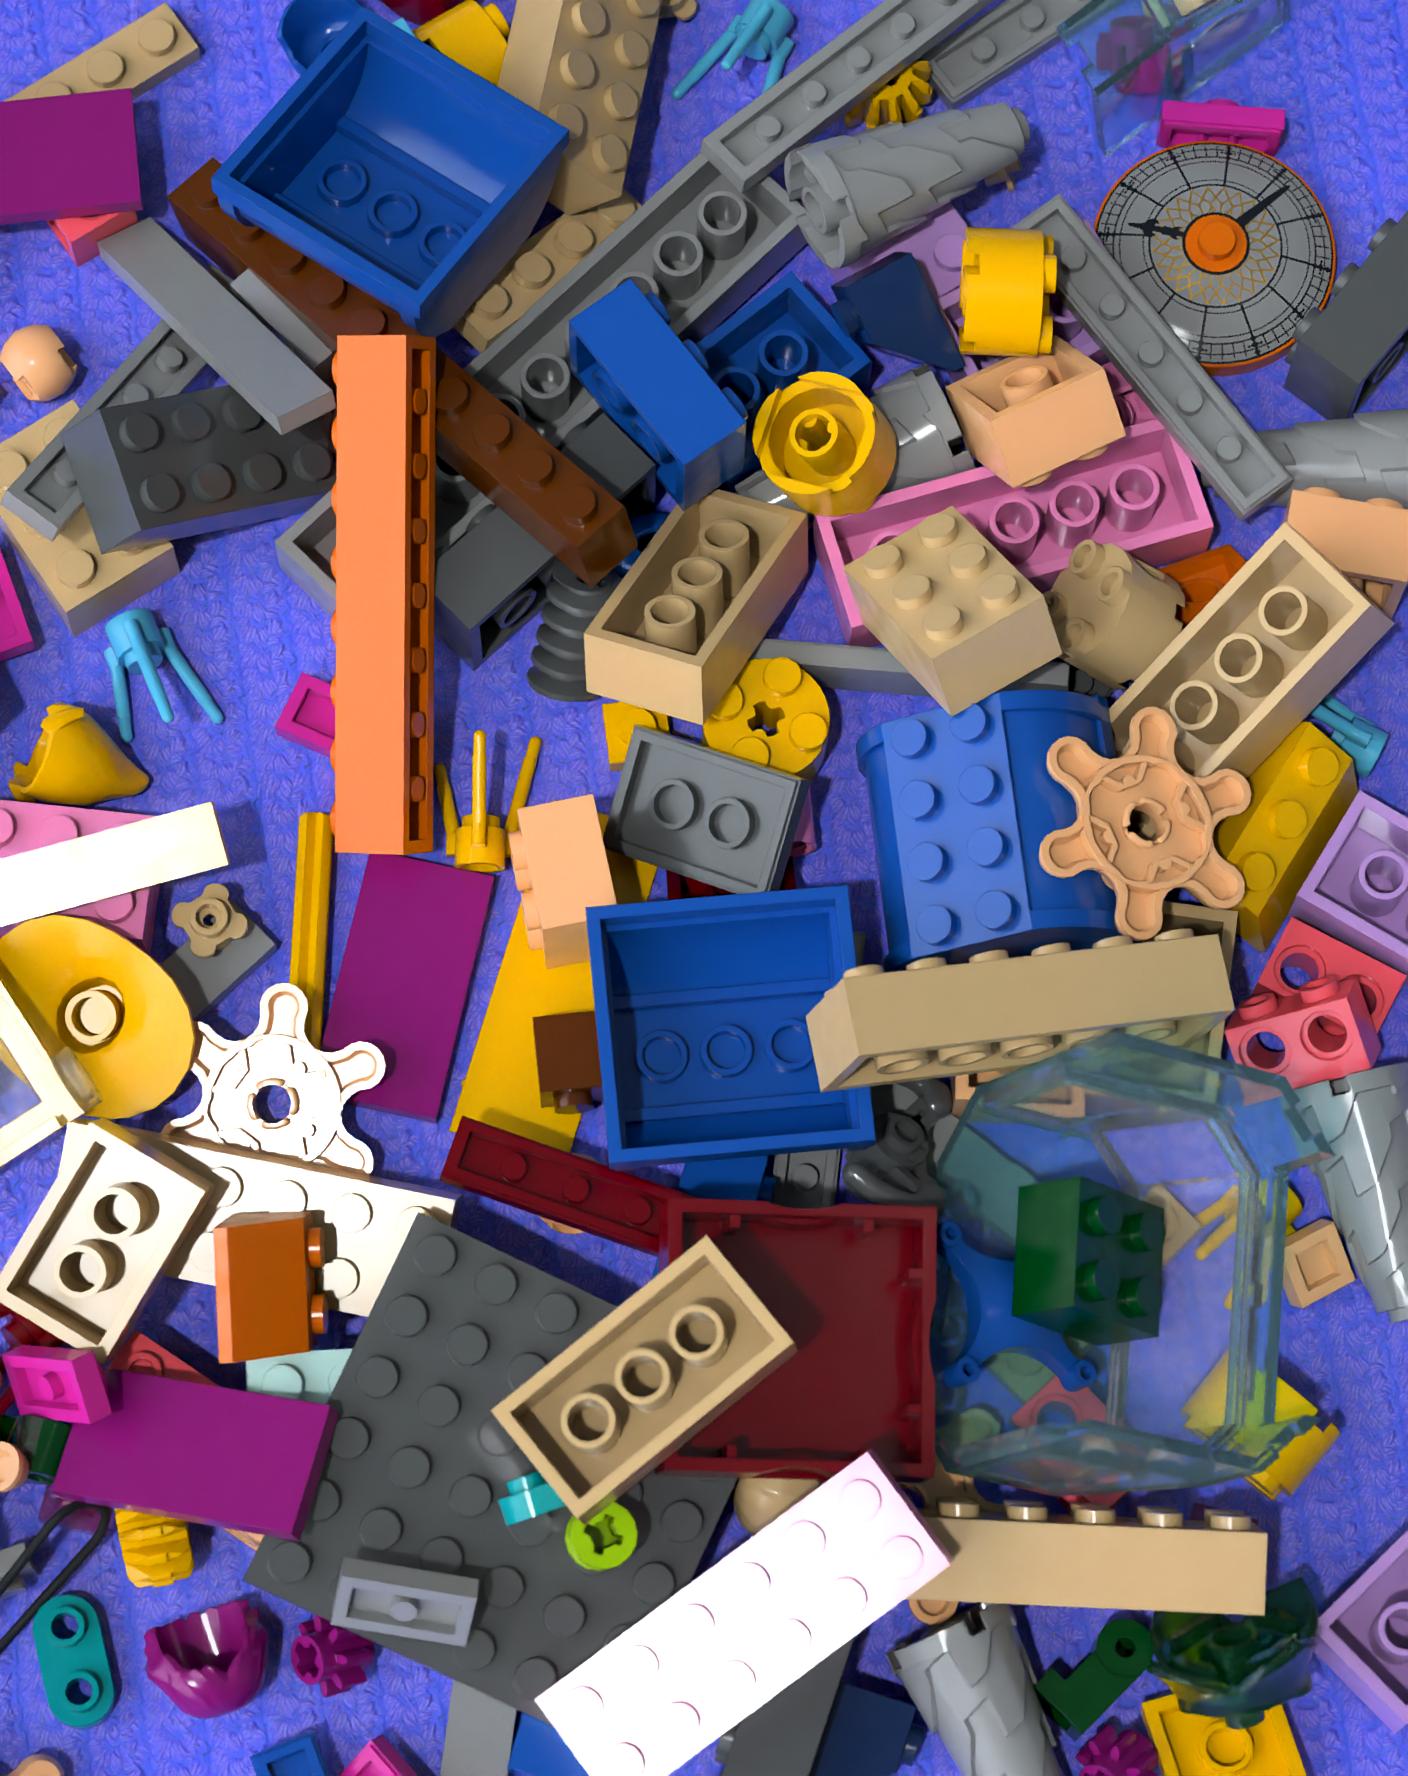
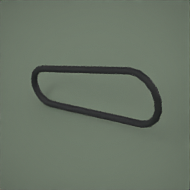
(63, 1575)

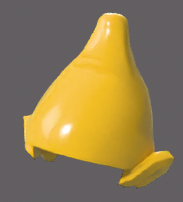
(75, 763)

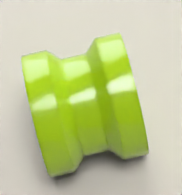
(585, 1542)

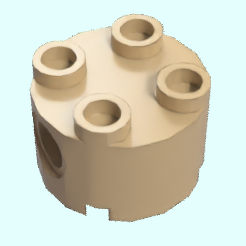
(1112, 612)

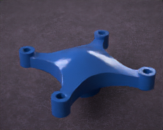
(991, 1326)

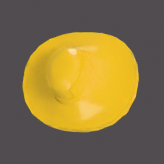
(104, 1003)

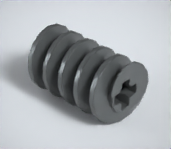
(560, 654)

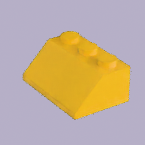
(1281, 834)

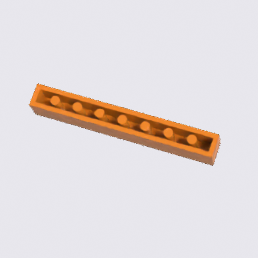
(384, 594)

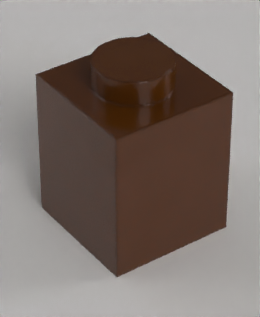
(567, 1062)

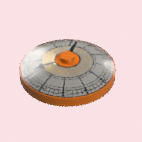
(1221, 249)

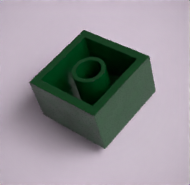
(1088, 1261)

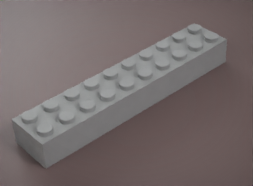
(688, 244)

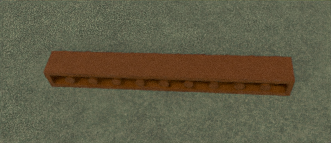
(472, 426)

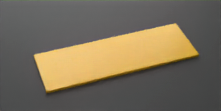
(503, 1071)

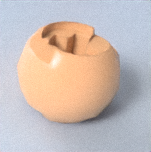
(38, 363)

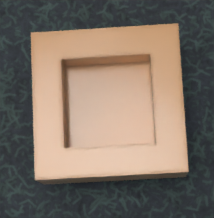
(1314, 1264)

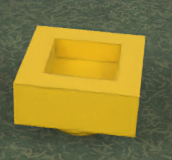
(619, 723)

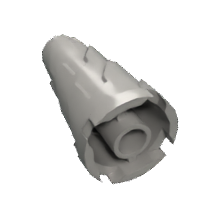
(892, 175)
(924, 433)
(1352, 456)
(1368, 1177)
(979, 1693)

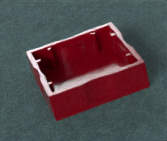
(859, 1306)

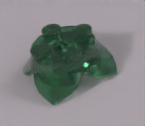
(1238, 1666)

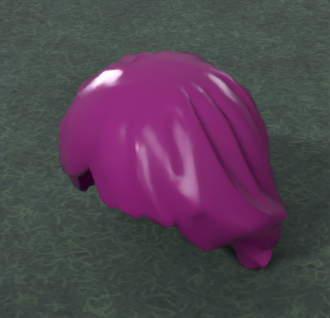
(210, 1659)

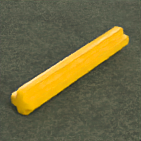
(312, 917)

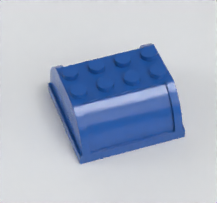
(397, 172)
(963, 826)
(711, 1028)

